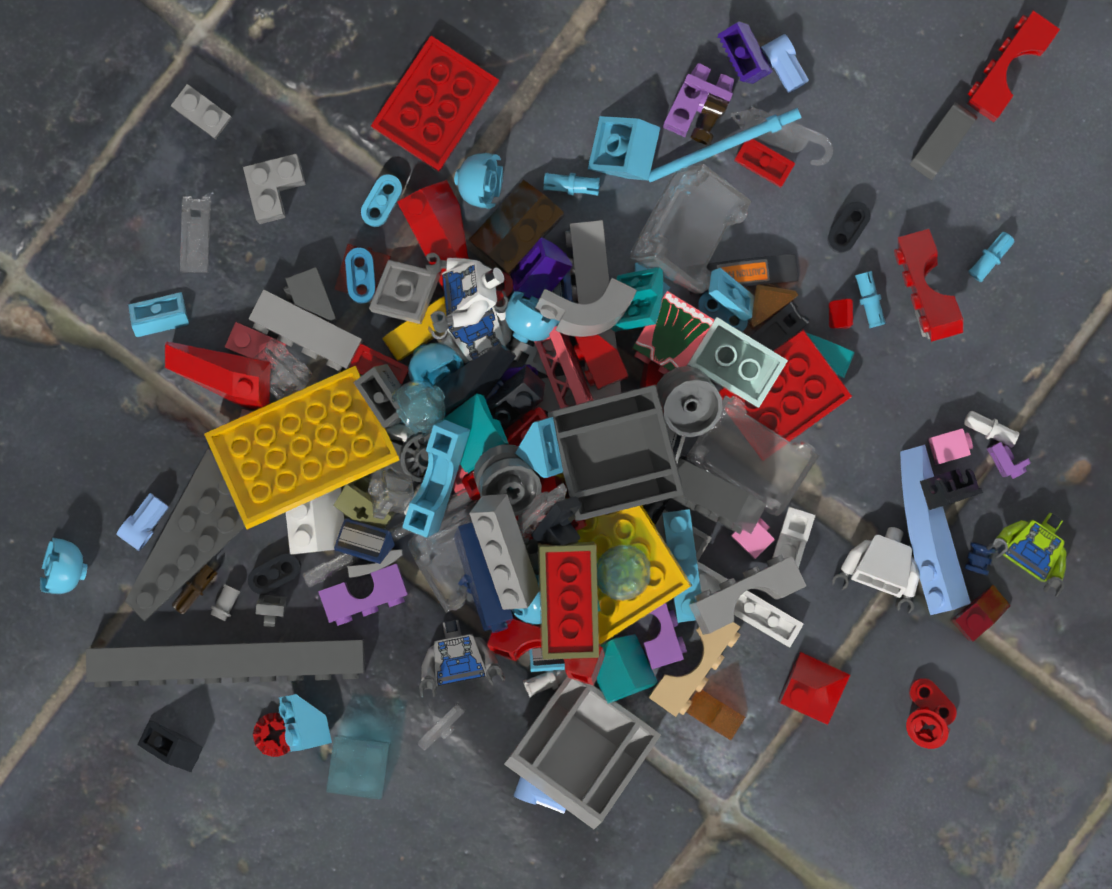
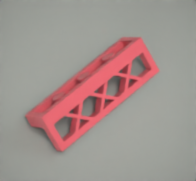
(566, 356)

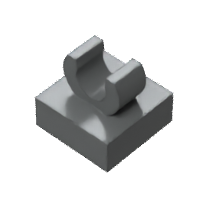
(271, 607)

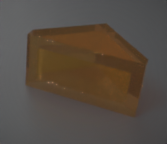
(768, 302)
(715, 714)

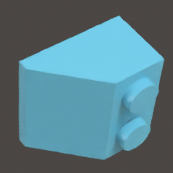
(624, 147)

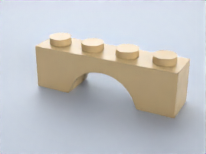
(674, 691)

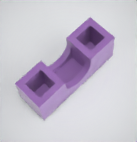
(341, 604)
(665, 646)

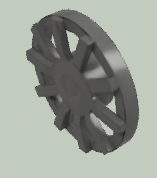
(420, 456)

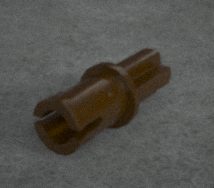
(194, 589)

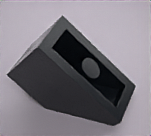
(170, 746)

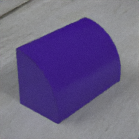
(540, 269)

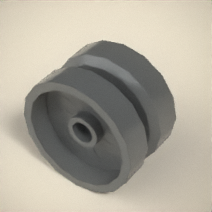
(689, 401)
(504, 472)

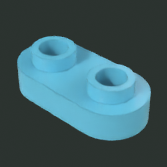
(379, 200)

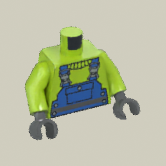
(1035, 549)

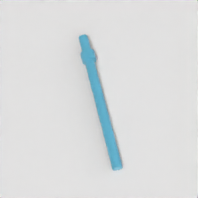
(772, 124)

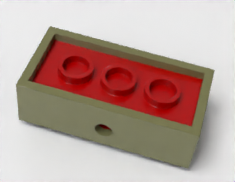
(568, 600)

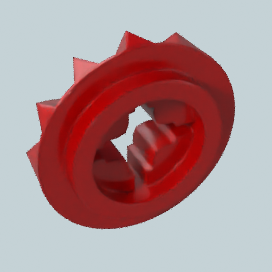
(262, 730)
(927, 738)

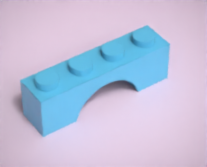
(430, 502)

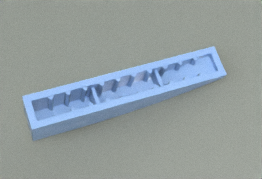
(930, 538)

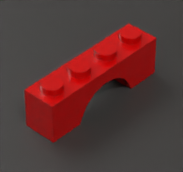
(993, 93)
(938, 312)
(522, 637)

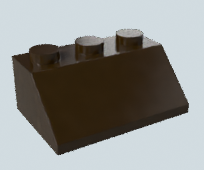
(516, 226)

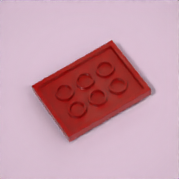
(435, 103)
(802, 392)

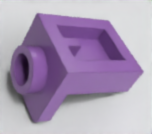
(1003, 459)

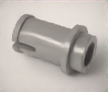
(225, 602)

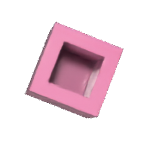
(950, 446)

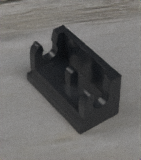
(949, 488)

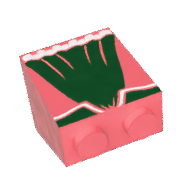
(673, 336)

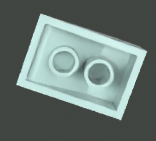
(737, 362)

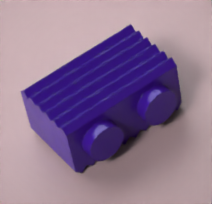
(745, 53)

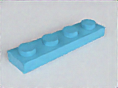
(681, 543)

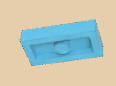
(731, 294)

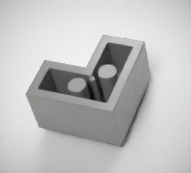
(266, 181)

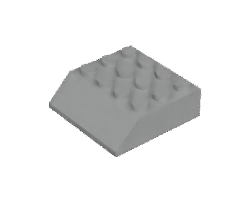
(582, 750)

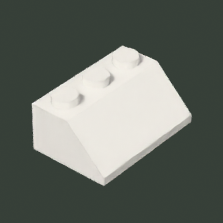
(315, 524)

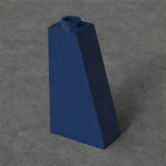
(480, 580)

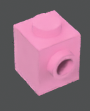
(756, 542)

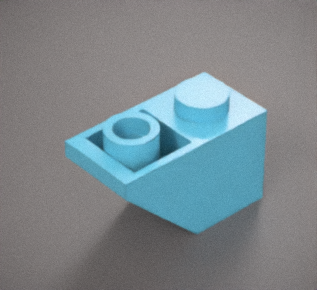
(304, 724)

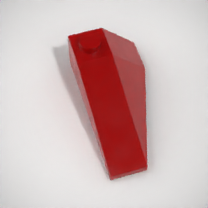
(436, 222)
(227, 375)

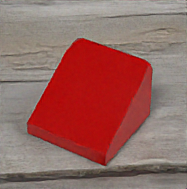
(841, 314)

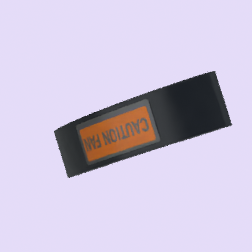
(759, 270)

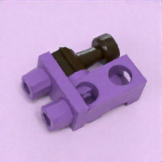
(701, 97)

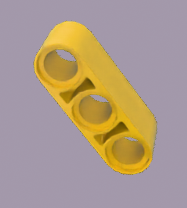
(411, 335)

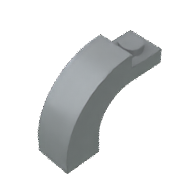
(590, 318)

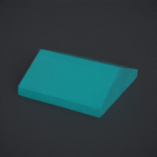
(624, 669)

